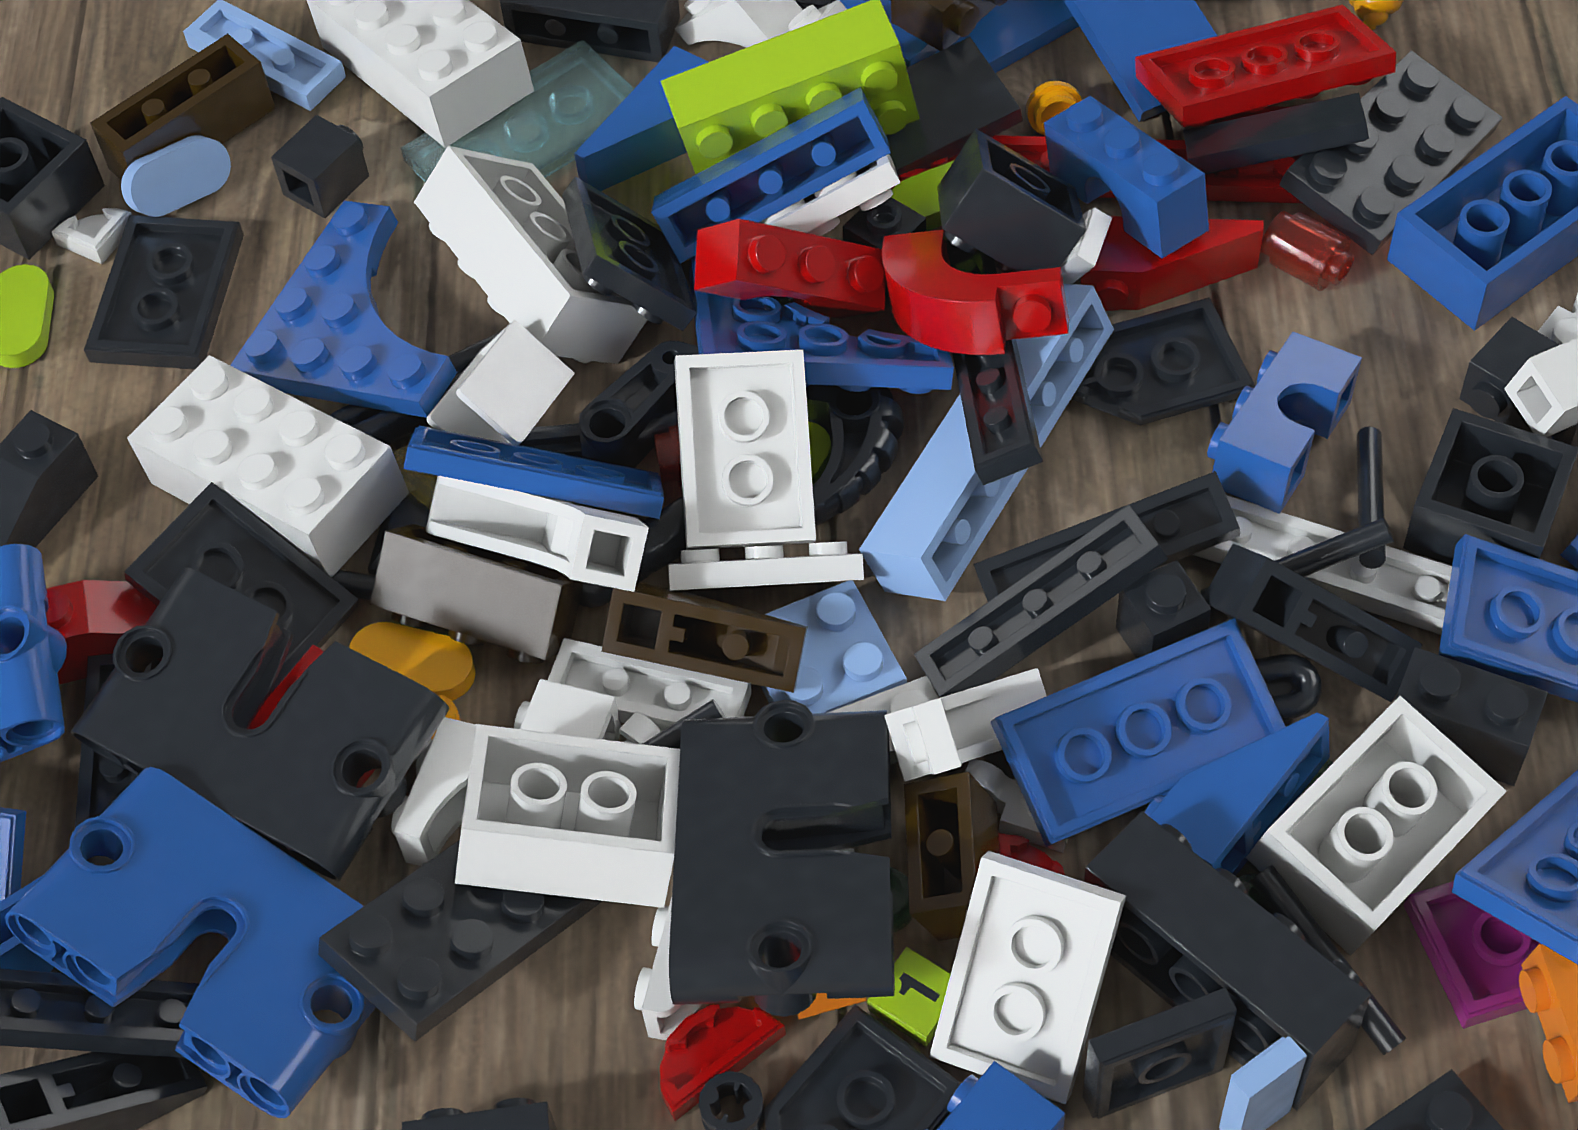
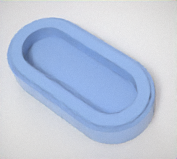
(175, 175)

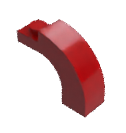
(965, 309)

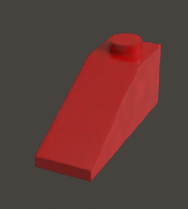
(1135, 277)
(93, 619)

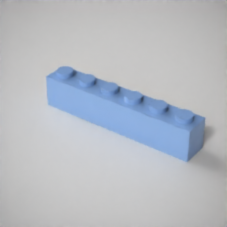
(942, 505)

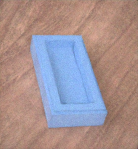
(1264, 1087)

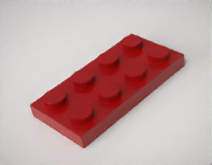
(1264, 65)

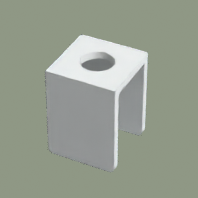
(503, 389)

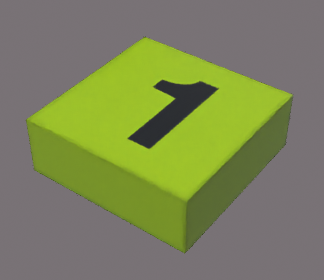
(917, 998)

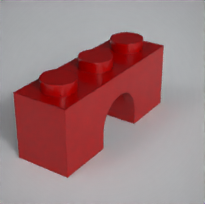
(762, 260)

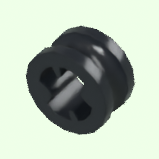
(731, 1084)

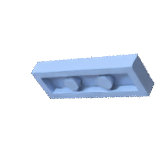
(289, 64)

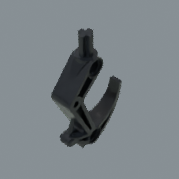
(643, 402)

